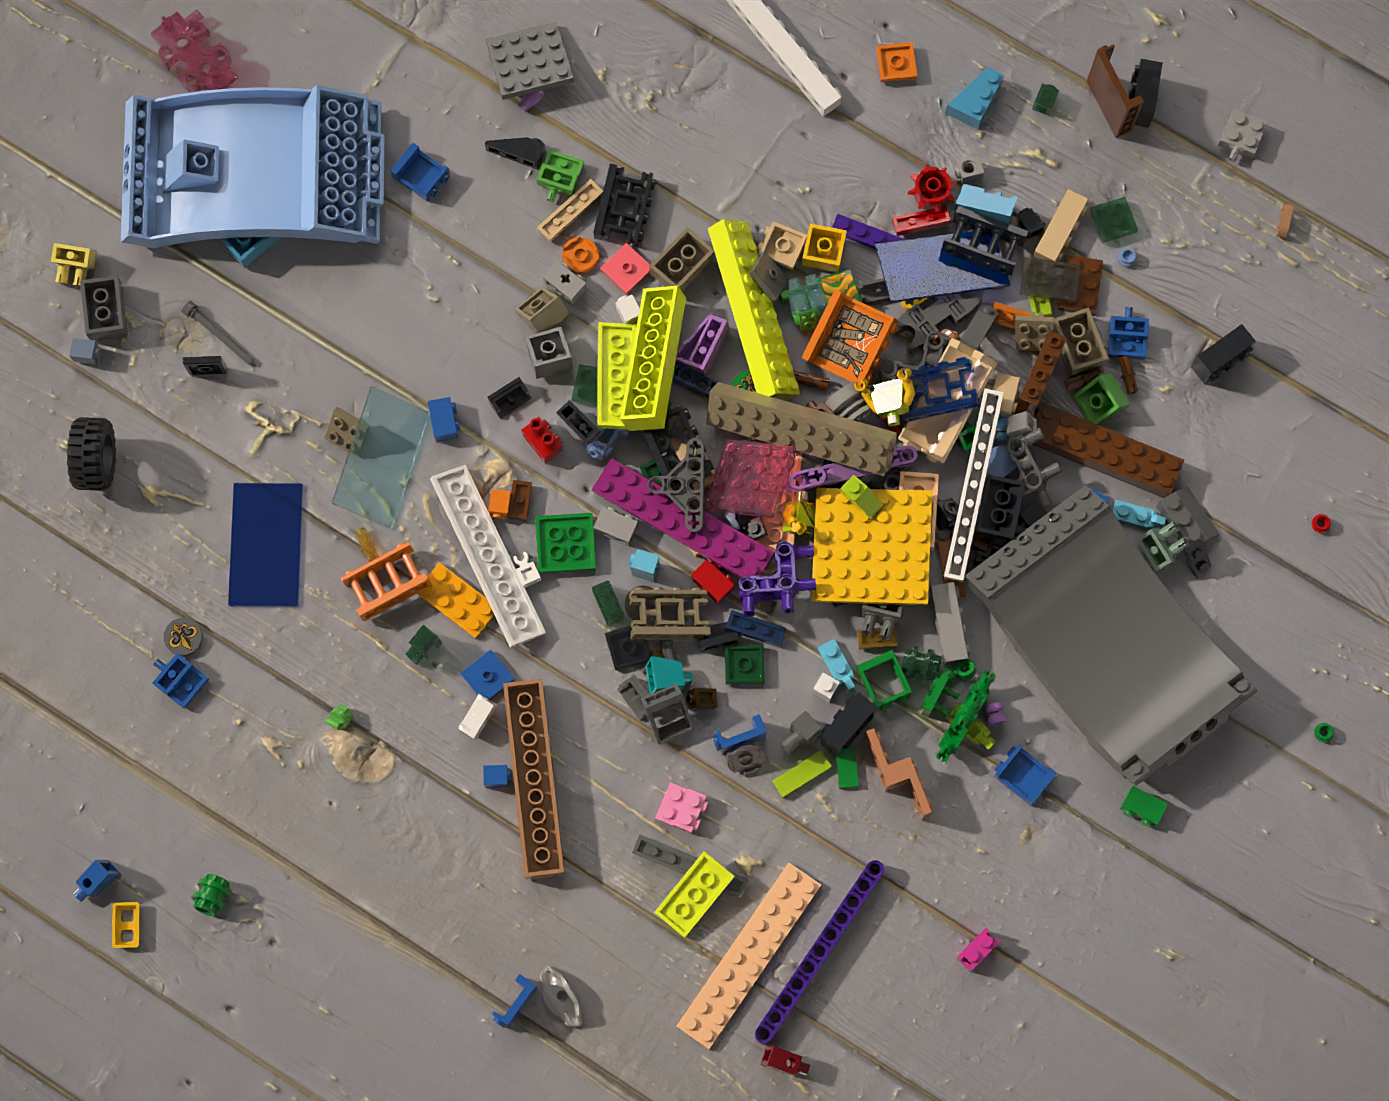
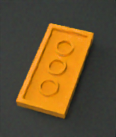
(457, 601)

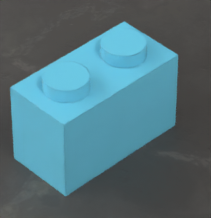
(644, 565)

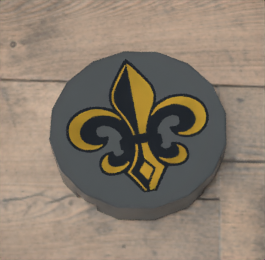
(183, 636)

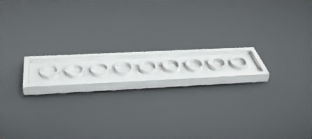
(487, 556)

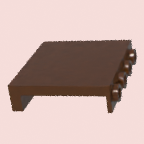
(1110, 95)
(1040, 373)

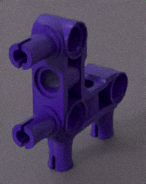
(773, 586)

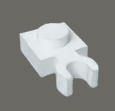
(527, 572)

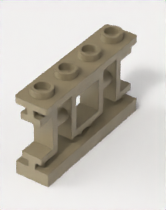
(669, 629)

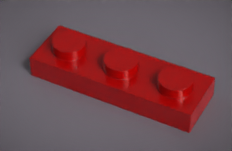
(921, 221)

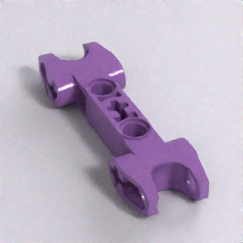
(839, 473)

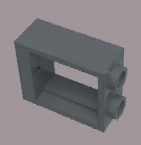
(661, 700)

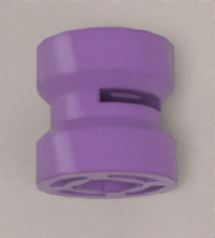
(995, 714)

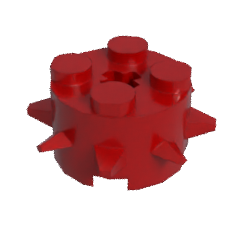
(941, 188)

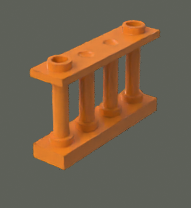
(401, 591)

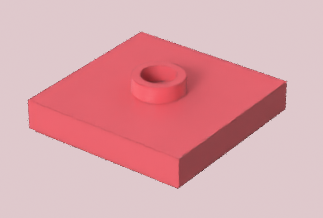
(626, 268)

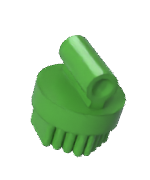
(339, 717)

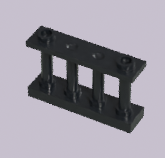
(991, 227)

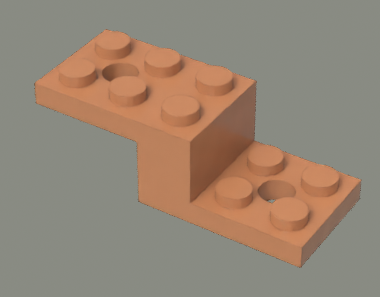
(898, 774)

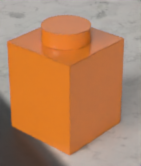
(499, 504)

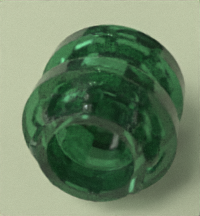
(921, 664)

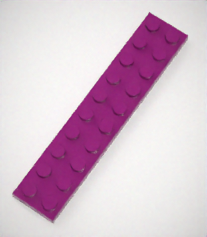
(715, 540)

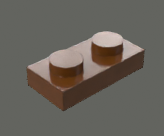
(519, 500)

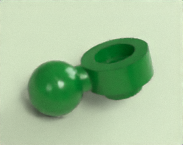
(960, 670)

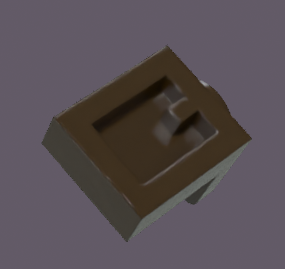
(701, 698)

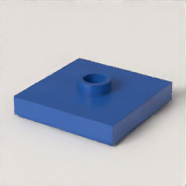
(487, 675)

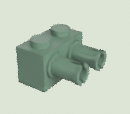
(1158, 549)

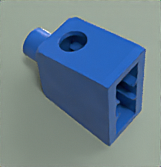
(96, 879)

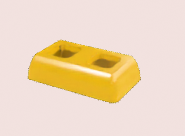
(118, 926)

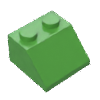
(1101, 399)

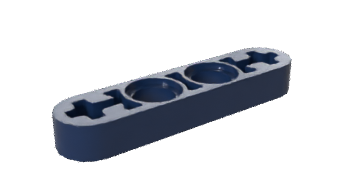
(695, 377)

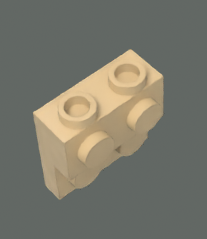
(782, 244)

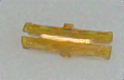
(366, 544)

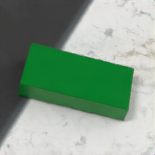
(847, 769)

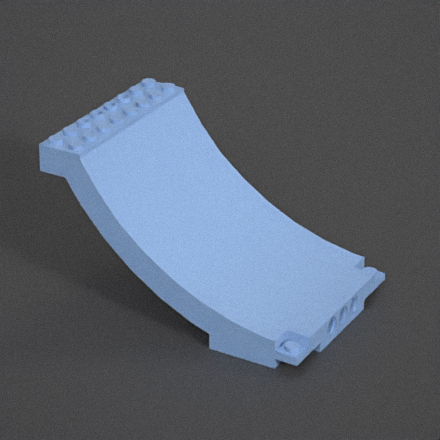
(252, 166)

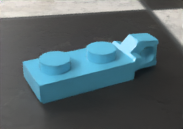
(1137, 515)
(837, 664)

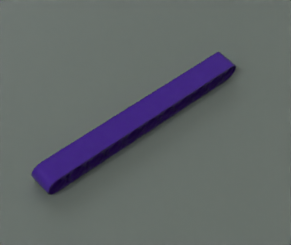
(822, 942)

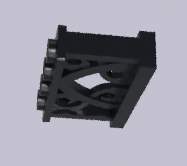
(654, 436)

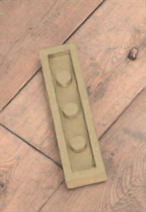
(570, 210)

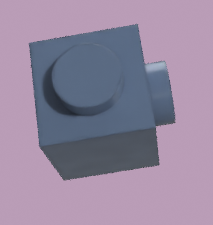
(84, 351)

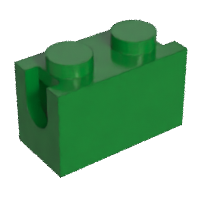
(1143, 806)

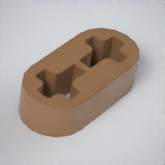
(1284, 220)

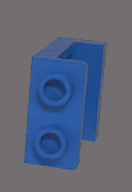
(420, 172)
(754, 735)
(1023, 774)
(518, 1005)

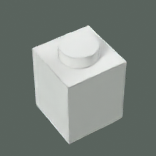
(628, 309)
(1020, 424)
(826, 687)

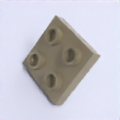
(1032, 331)
(342, 428)

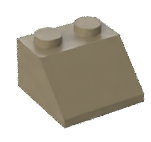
(542, 310)

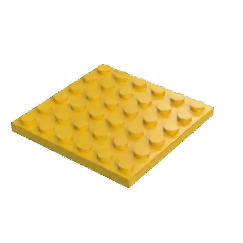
(874, 557)

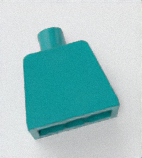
(665, 673)

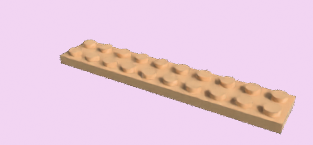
(748, 956)

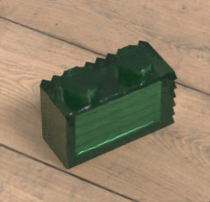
(608, 603)

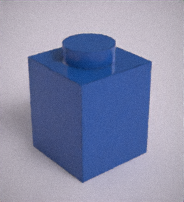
(496, 776)

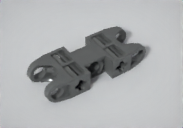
(923, 322)

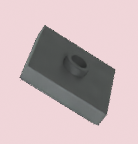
(768, 276)

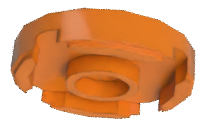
(580, 255)

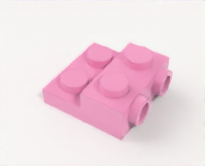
(682, 808)

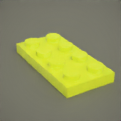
(694, 894)

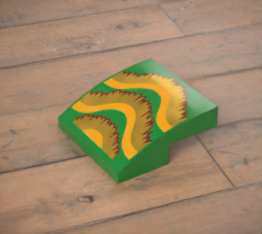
(842, 282)

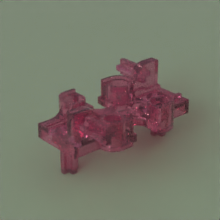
(177, 28)

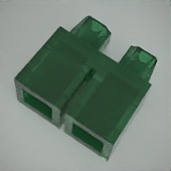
(421, 643)

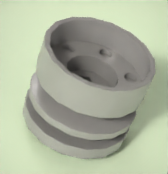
(848, 405)

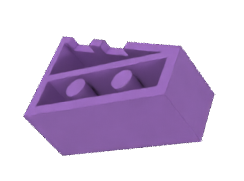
(704, 345)

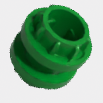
(210, 897)

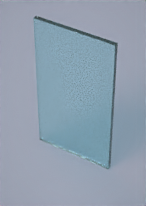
(380, 457)

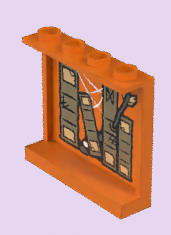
(850, 338)

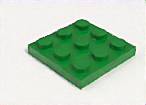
(565, 543)

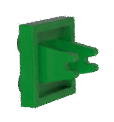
(930, 700)

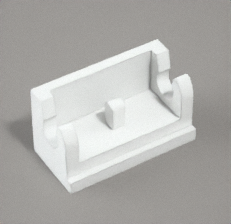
(477, 716)

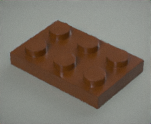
(1088, 284)

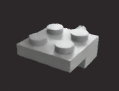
(1242, 134)

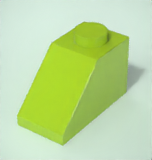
(861, 496)

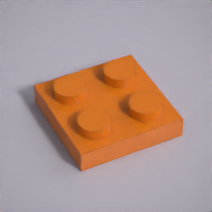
(896, 62)

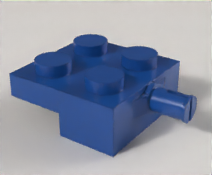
(1128, 336)
(179, 680)

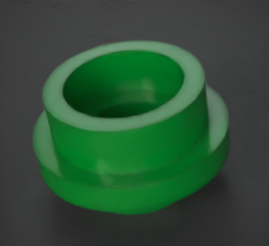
(1329, 730)

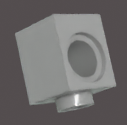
(972, 163)

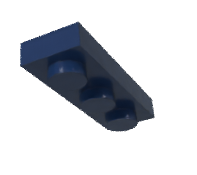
(755, 628)

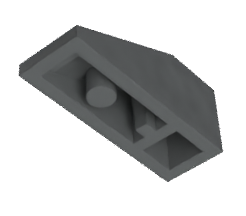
(979, 326)

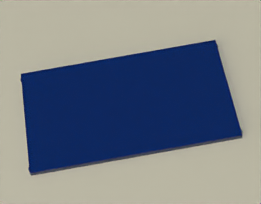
(922, 270)
(265, 544)

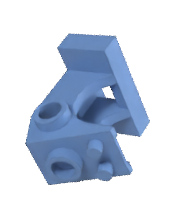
(600, 450)

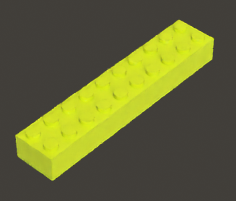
(753, 311)

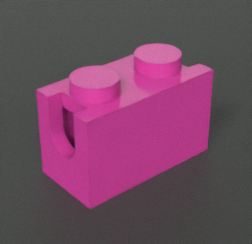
(978, 949)

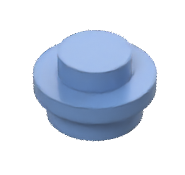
(1127, 257)

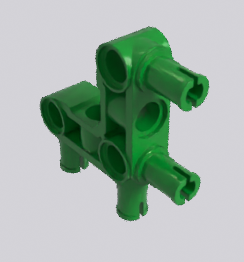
(965, 716)

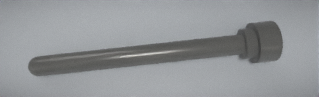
(191, 310)

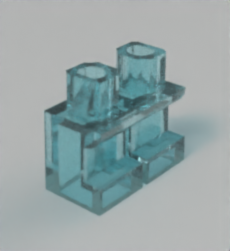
(813, 291)

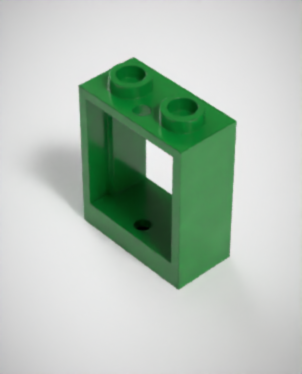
(888, 657)

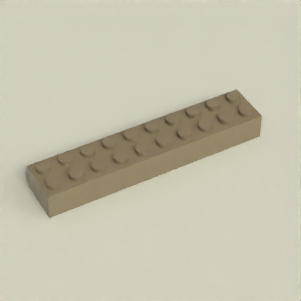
(801, 427)

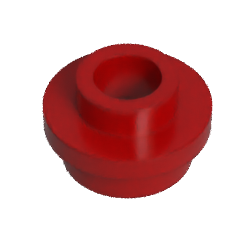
(1323, 518)

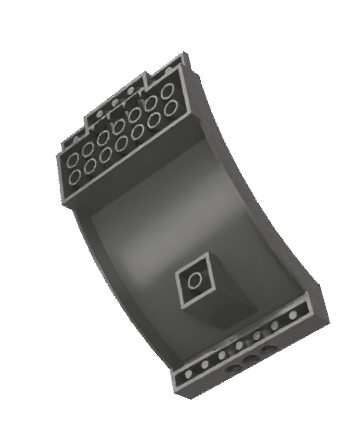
(1108, 638)

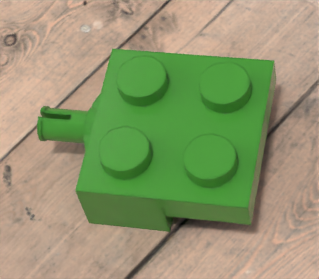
(559, 174)

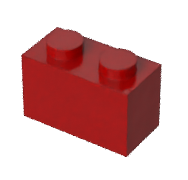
(711, 579)

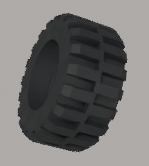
(91, 454)

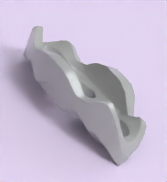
(552, 984)

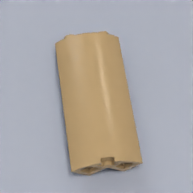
(938, 433)

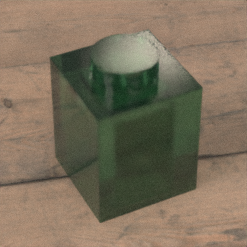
(1045, 99)

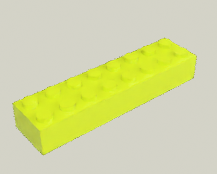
(653, 358)

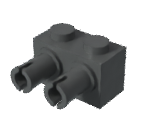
(888, 614)
(804, 731)

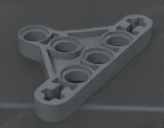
(685, 475)

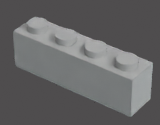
(948, 622)

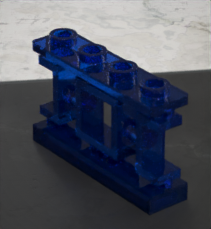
(940, 405)

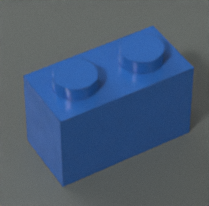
(443, 420)

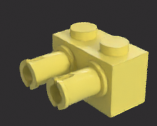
(69, 256)

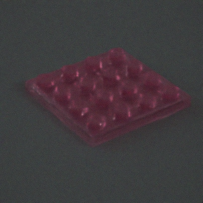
(750, 478)

